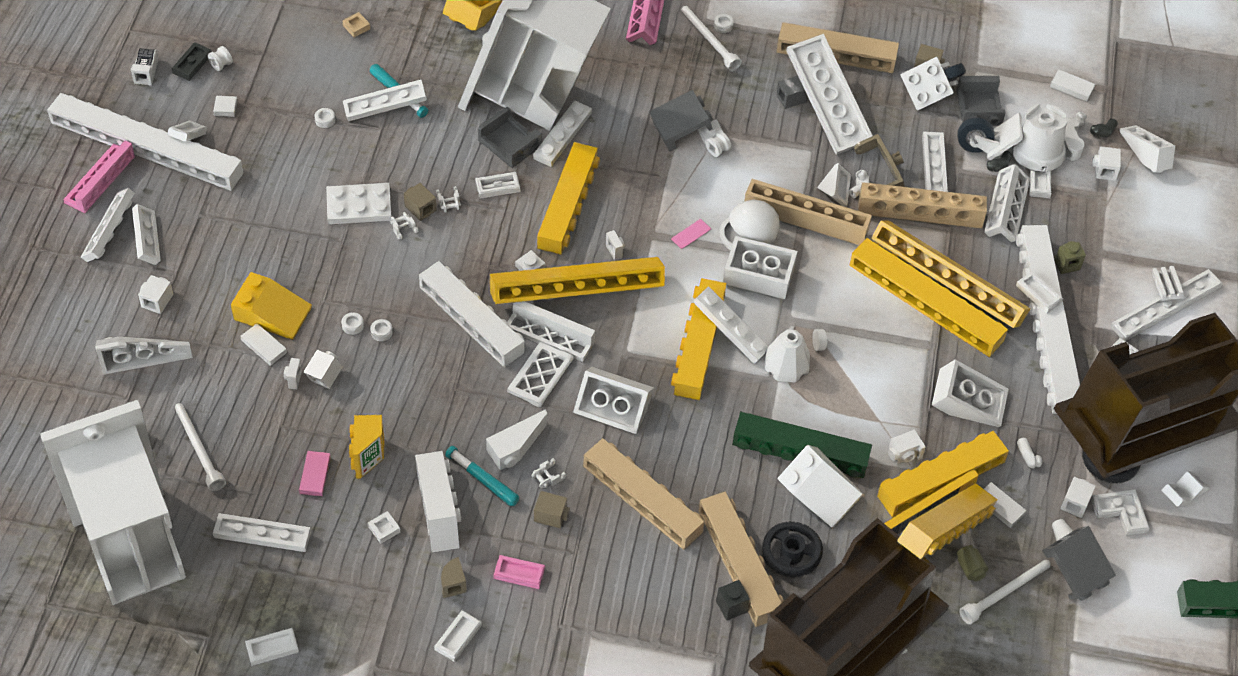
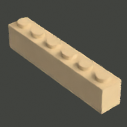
(847, 48)
(812, 212)
(643, 493)
(740, 555)

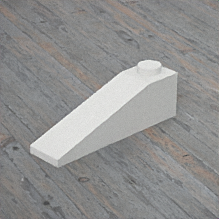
(130, 353)

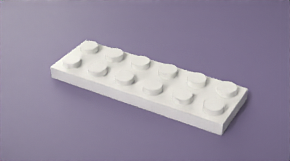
(829, 93)

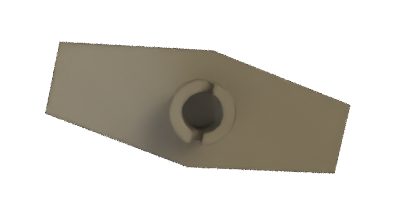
(891, 160)

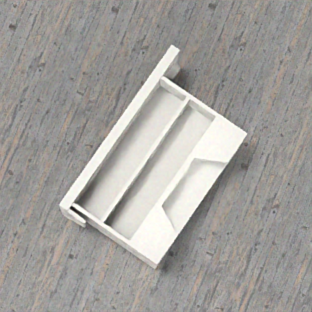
(535, 55)
(116, 494)

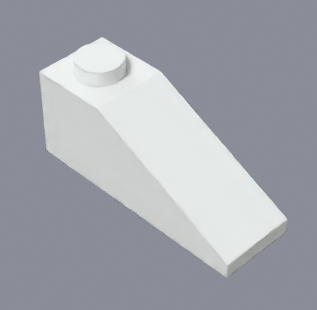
(1149, 148)
(512, 443)

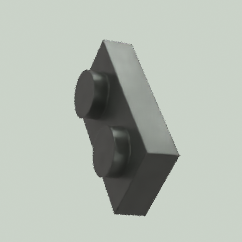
(191, 61)

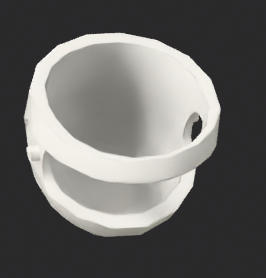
(752, 221)

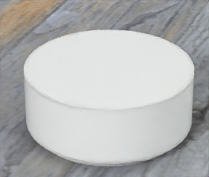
(723, 23)
(325, 118)
(352, 323)
(381, 330)
(819, 339)

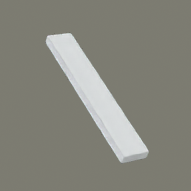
(1159, 310)

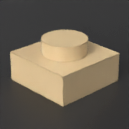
(356, 24)

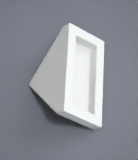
(837, 184)

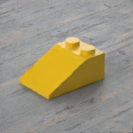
(471, 13)
(270, 306)

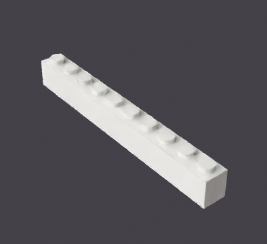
(147, 141)
(1051, 327)

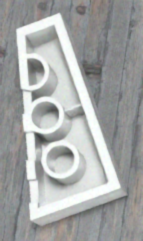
(438, 500)

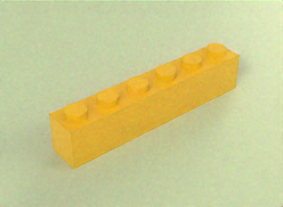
(567, 198)
(696, 346)
(916, 484)

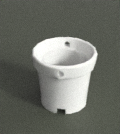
(1042, 139)

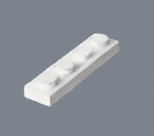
(384, 100)
(562, 133)
(934, 161)
(111, 219)
(731, 324)
(262, 532)

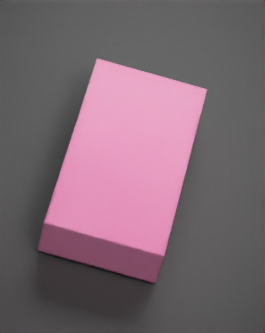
(314, 473)
(519, 572)

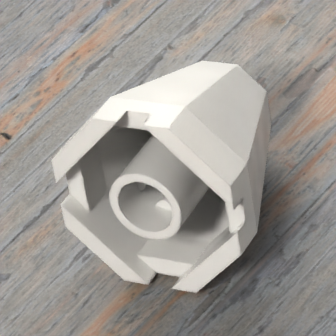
(788, 357)

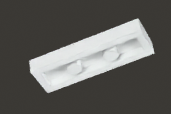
(146, 234)

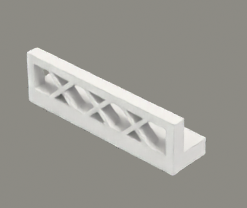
(1002, 200)
(555, 325)

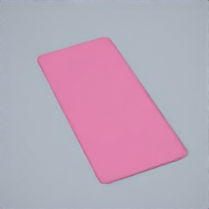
(691, 233)

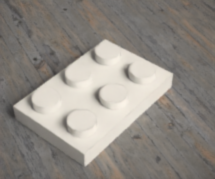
(358, 203)

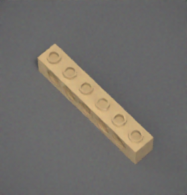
(922, 205)

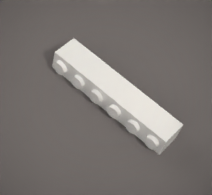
(472, 314)

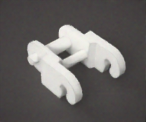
(441, 200)
(409, 221)
(551, 480)

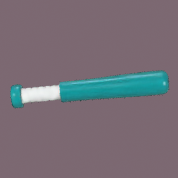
(388, 81)
(493, 484)

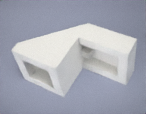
(1186, 489)

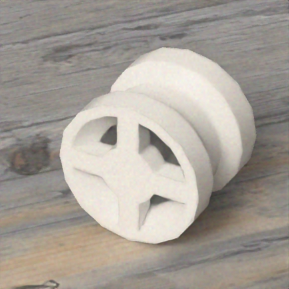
(220, 58)
(718, 144)

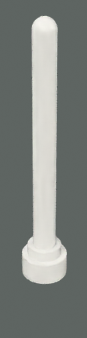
(731, 60)
(214, 479)
(971, 612)

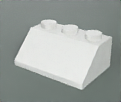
(613, 399)

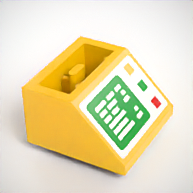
(366, 443)

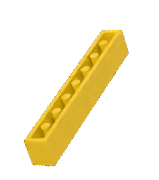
(951, 274)
(577, 280)
(928, 297)
(948, 521)

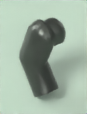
(1104, 130)
(999, 163)

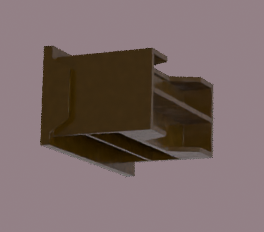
(1156, 398)
(856, 614)

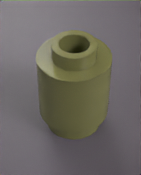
(972, 563)

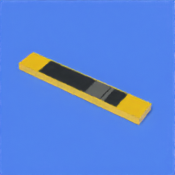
(901, 521)

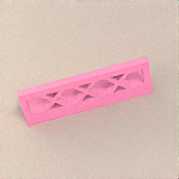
(647, 22)
(100, 176)

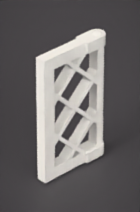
(526, 394)

